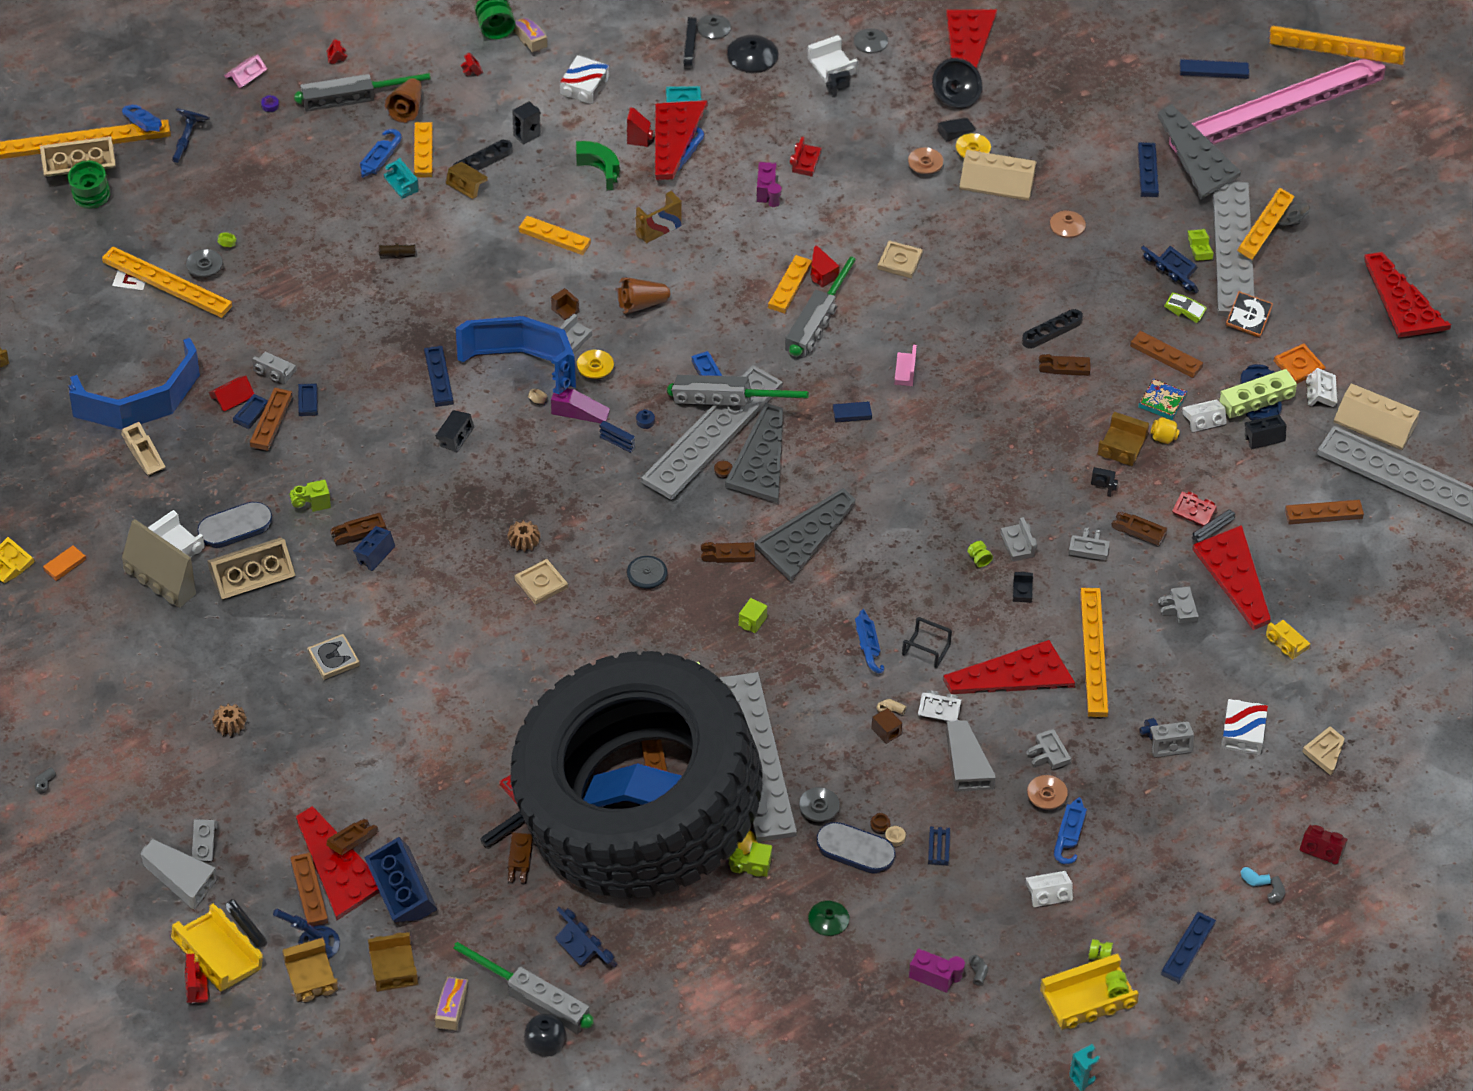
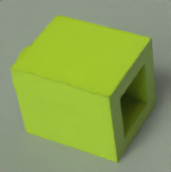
(752, 615)

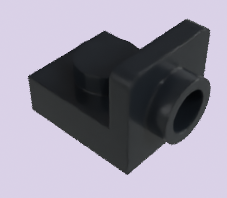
(838, 81)
(1104, 478)
(1022, 587)

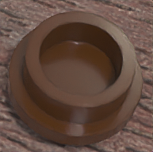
(722, 469)
(880, 822)

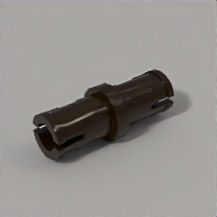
(396, 250)

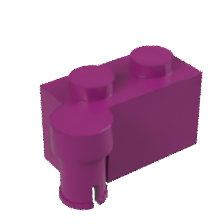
(766, 184)
(936, 970)

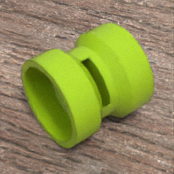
(981, 556)
(1106, 949)
(1116, 983)

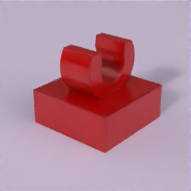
(336, 52)
(471, 65)

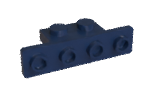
(1175, 264)
(579, 942)

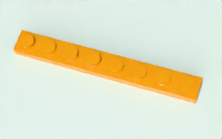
(1337, 45)
(167, 282)
(1094, 652)

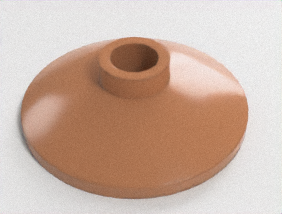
(925, 160)
(1067, 224)
(1049, 786)

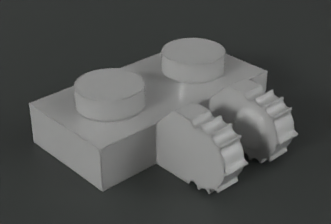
(1089, 547)
(1179, 604)
(1052, 750)

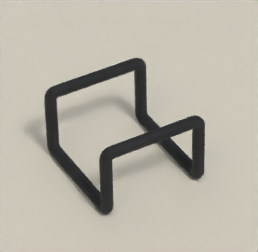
(937, 661)

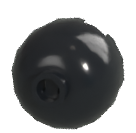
(545, 1035)

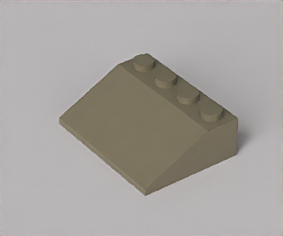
(158, 565)

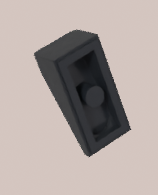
(955, 128)

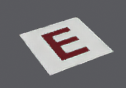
(128, 281)

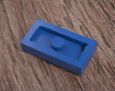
(705, 364)

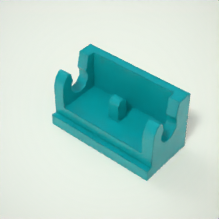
(401, 179)
(1081, 1067)

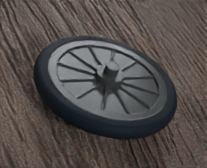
(647, 572)

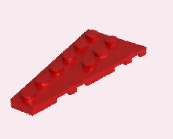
(969, 32)
(673, 133)
(1403, 302)
(1232, 567)
(1015, 671)
(344, 876)

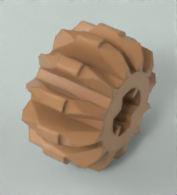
(523, 536)
(229, 719)

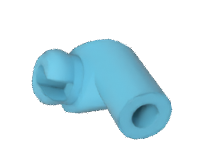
(1253, 878)

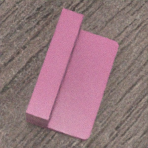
(247, 70)
(905, 368)

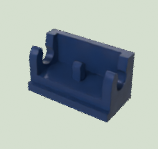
(374, 547)

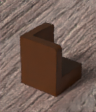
(564, 304)
(886, 725)

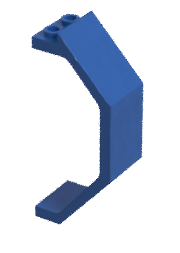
(519, 335)
(141, 406)
(630, 783)

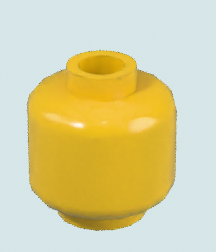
(1164, 430)

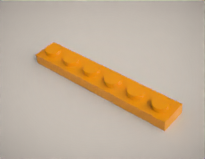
(1265, 223)

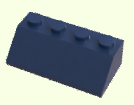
(400, 882)

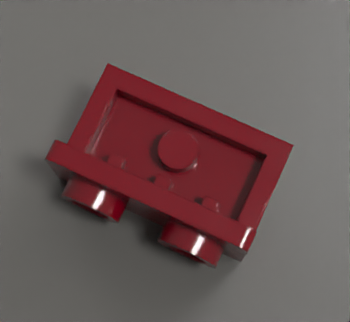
(1323, 844)

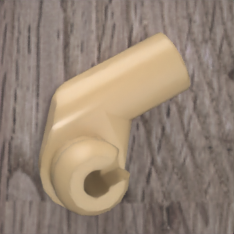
(892, 705)

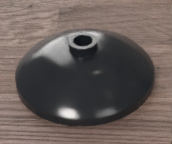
(752, 54)
(964, 78)

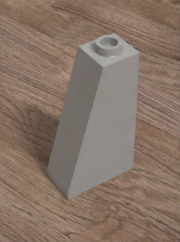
(967, 760)
(179, 872)

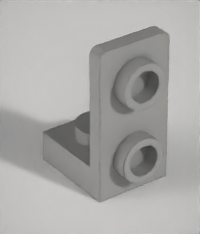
(203, 839)

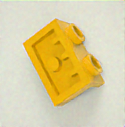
(1287, 639)

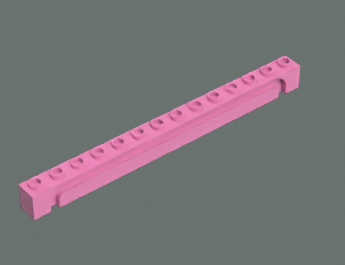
(1290, 100)

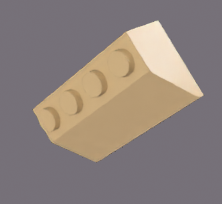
(61, 157)
(997, 175)
(1376, 416)
(251, 568)

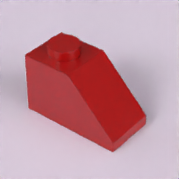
(638, 129)
(823, 268)

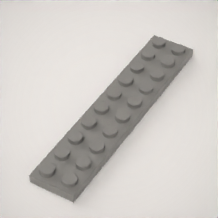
(1231, 227)
(706, 438)
(1398, 473)
(774, 813)

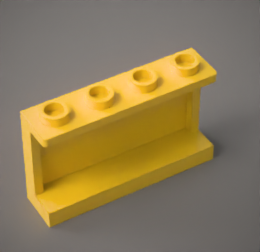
(218, 947)
(1082, 993)

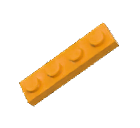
(423, 150)
(554, 235)
(790, 284)

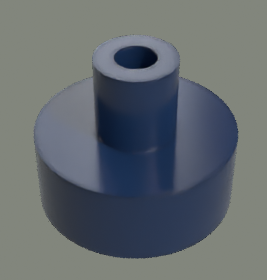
(645, 419)
(1147, 726)

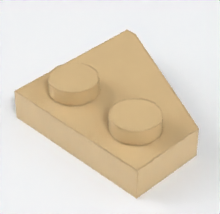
(1325, 749)

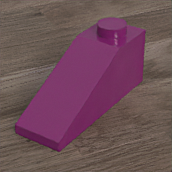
(578, 406)

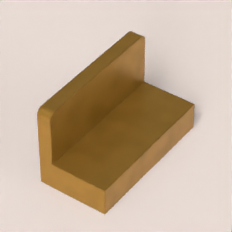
(465, 179)

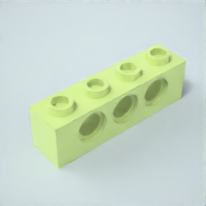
(1258, 393)

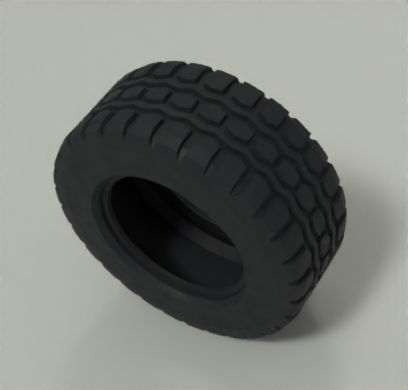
(653, 843)

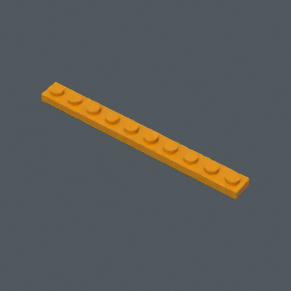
(119, 134)

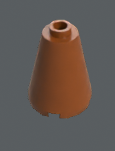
(404, 101)
(641, 294)

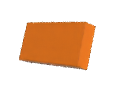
(64, 563)

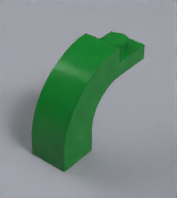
(599, 156)

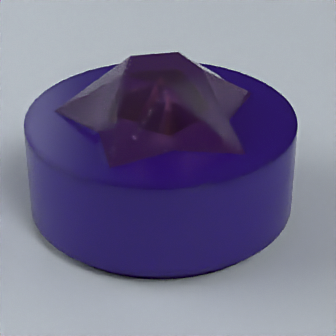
(270, 103)

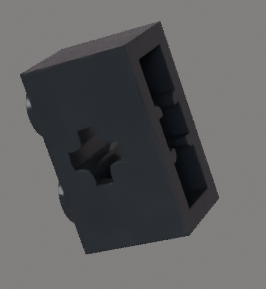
(526, 122)

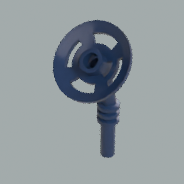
(191, 118)
(311, 932)

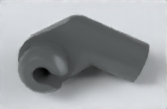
(42, 779)
(1278, 891)
(979, 968)

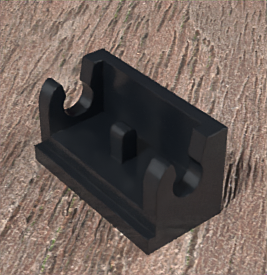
(455, 430)
(1265, 431)

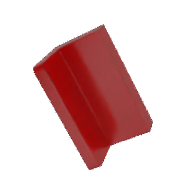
(232, 392)

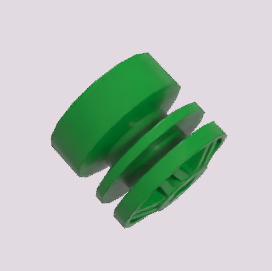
(495, 18)
(89, 184)

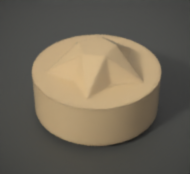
(537, 396)
(895, 835)

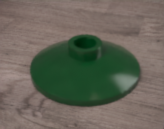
(825, 924)

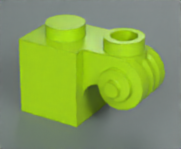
(315, 493)
(755, 862)

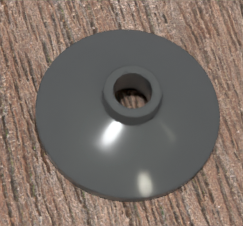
(713, 26)
(870, 40)
(1294, 215)
(204, 263)
(822, 798)

